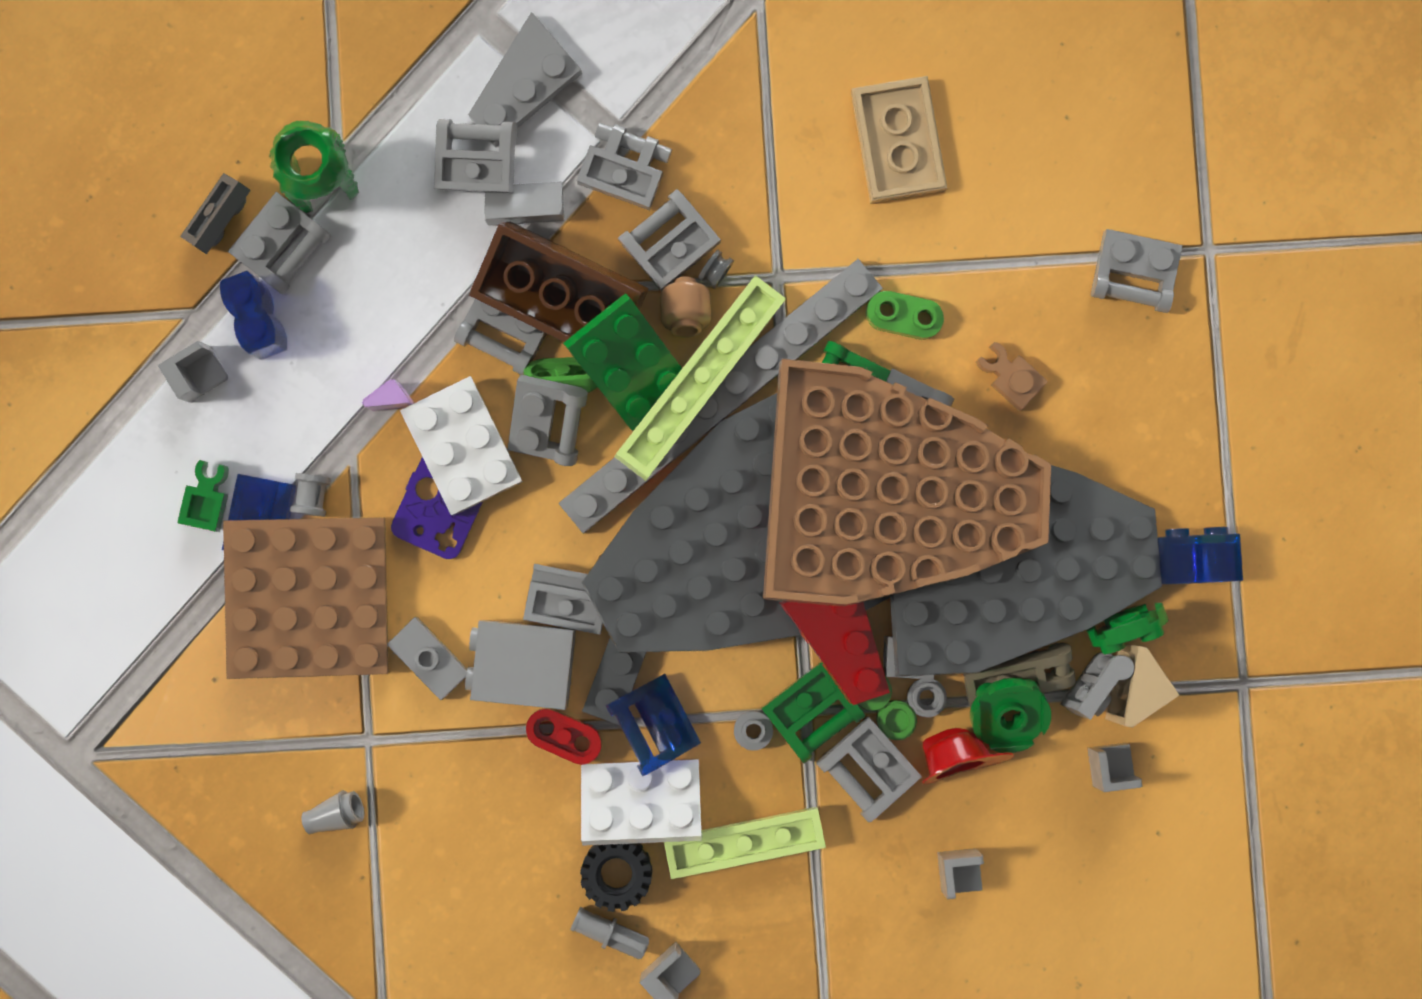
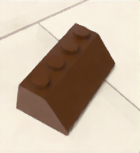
(547, 282)

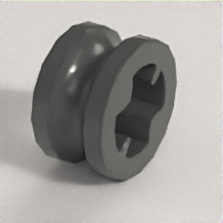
(716, 269)

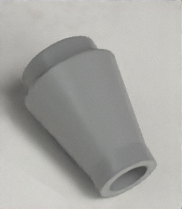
(336, 813)

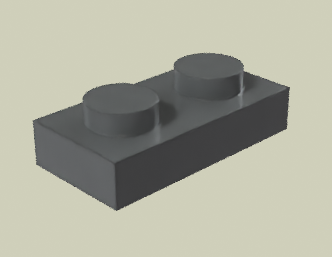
(212, 217)
(613, 680)

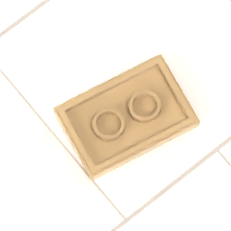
(898, 139)

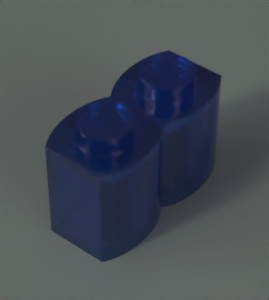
(253, 310)
(1200, 557)

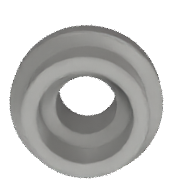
(938, 702)
(744, 721)

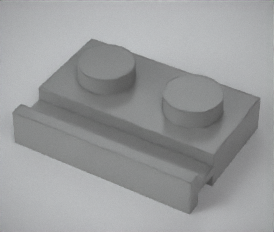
(561, 600)

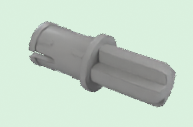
(610, 933)

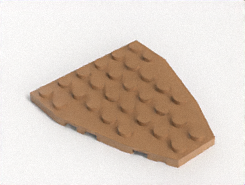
(889, 490)

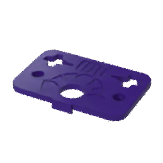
(432, 517)

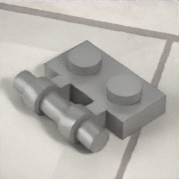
(621, 176)

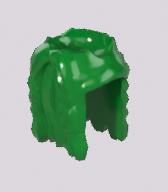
(331, 174)

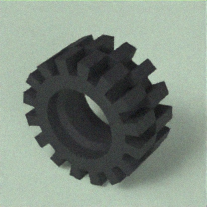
(609, 896)

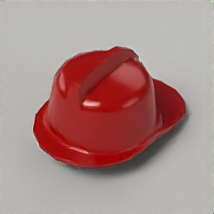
(957, 752)

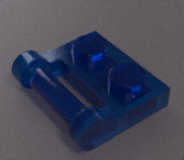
(663, 719)

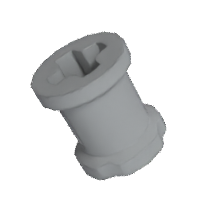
(310, 494)

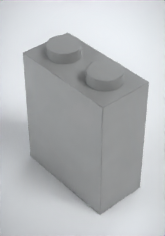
(521, 664)

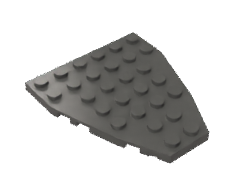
(695, 550)
(1094, 565)

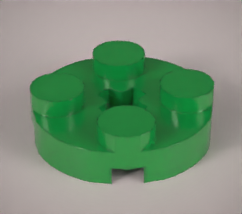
(1127, 626)
(1002, 696)

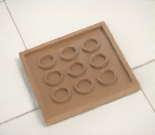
(305, 597)

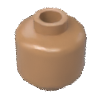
(685, 307)

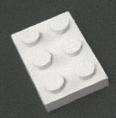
(461, 446)
(632, 809)

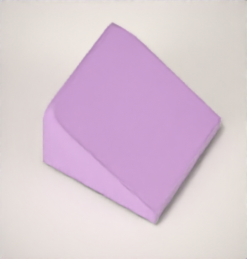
(388, 396)

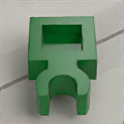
(204, 505)

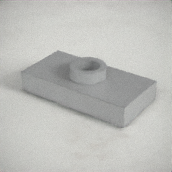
(428, 658)

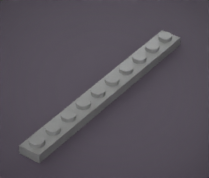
(752, 372)

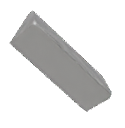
(526, 204)

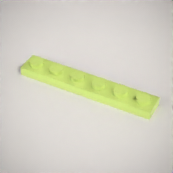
(699, 378)

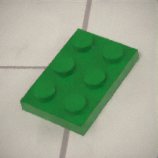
(624, 359)

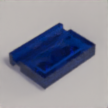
(260, 499)

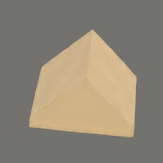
(1142, 692)

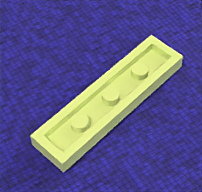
(747, 843)

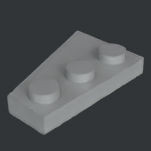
(526, 78)

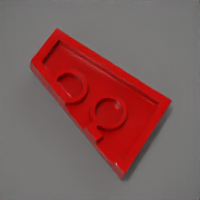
(844, 645)

